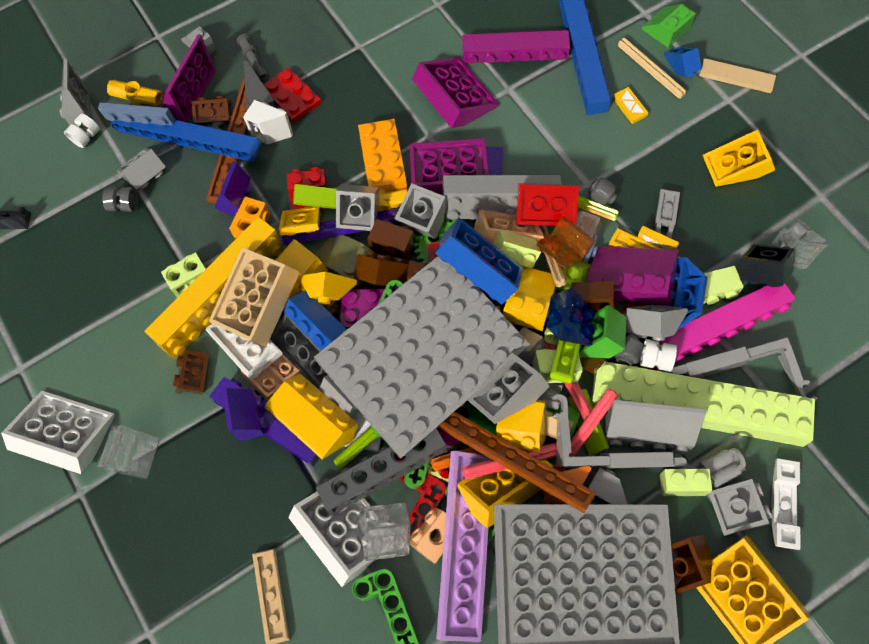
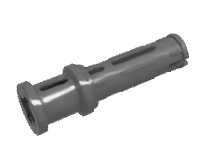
(250, 52)

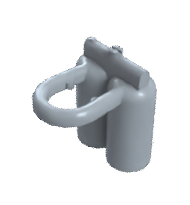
(724, 466)

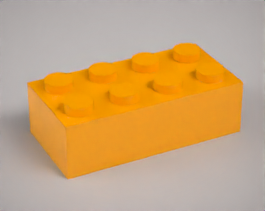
(382, 155)

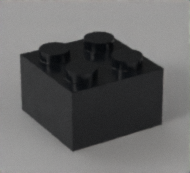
(767, 265)

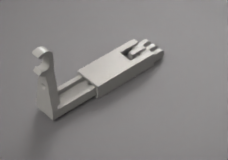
(738, 357)
(606, 460)

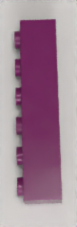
(515, 46)

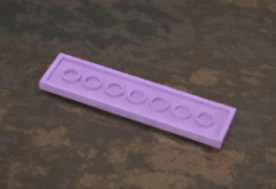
(462, 562)

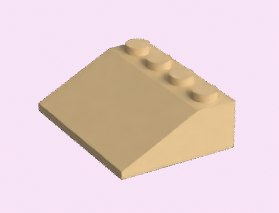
(254, 297)

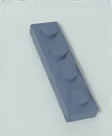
(136, 113)

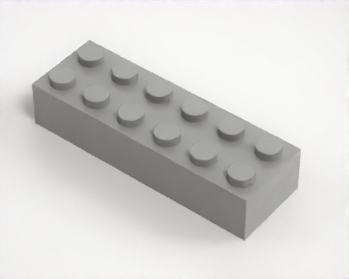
(496, 193)

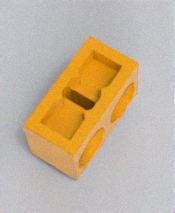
(245, 215)

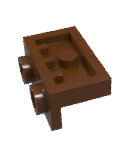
(211, 110)
(192, 372)

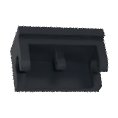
(15, 219)

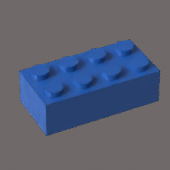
(480, 261)

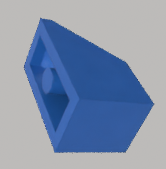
(684, 60)

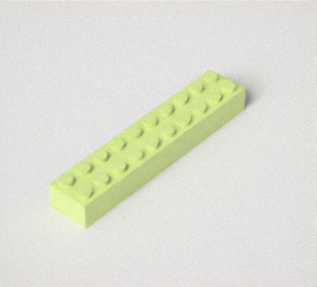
(727, 406)

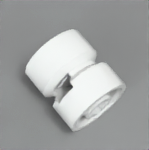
(78, 135)
(660, 355)

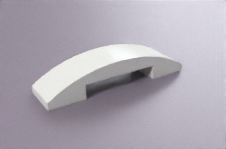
(784, 504)

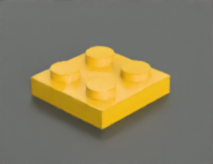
(300, 221)

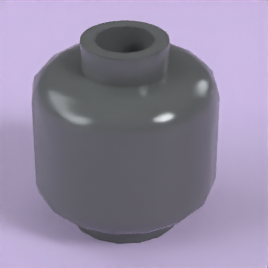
(602, 191)
(632, 352)

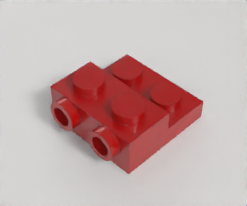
(314, 177)

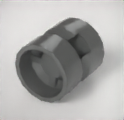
(120, 199)

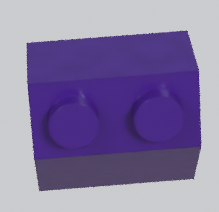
(233, 190)
(243, 413)

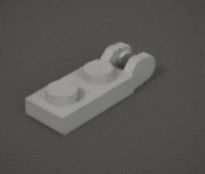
(667, 211)

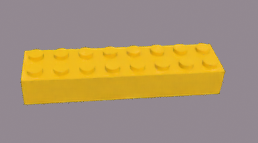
(193, 308)

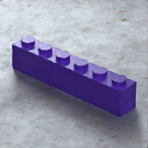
(275, 429)

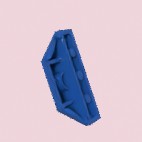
(688, 289)

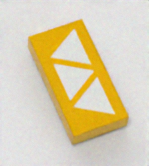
(630, 105)
(657, 239)

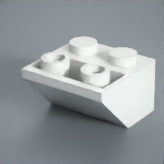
(267, 123)

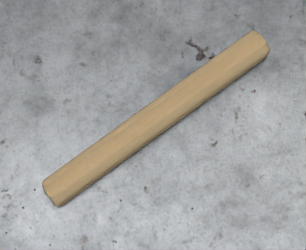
(652, 68)
(556, 270)

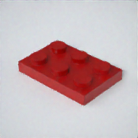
(292, 94)
(546, 203)

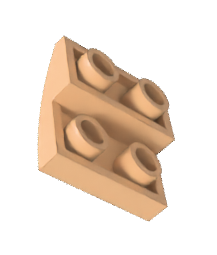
(273, 377)

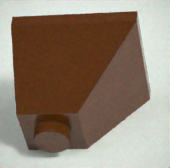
(691, 563)

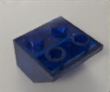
(571, 318)

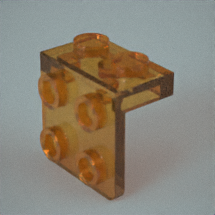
(566, 244)

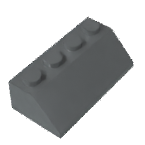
(298, 350)

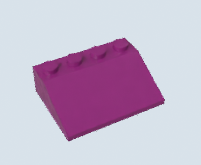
(189, 81)
(453, 91)
(435, 159)
(637, 273)

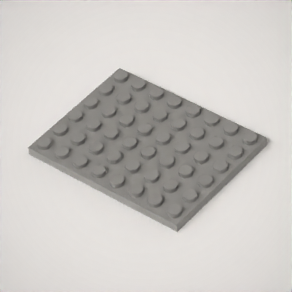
(420, 354)
(584, 575)

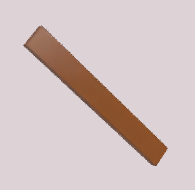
(236, 125)
(518, 461)

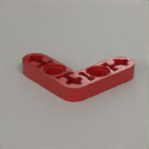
(425, 489)

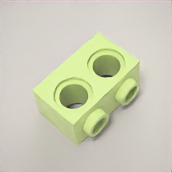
(183, 270)

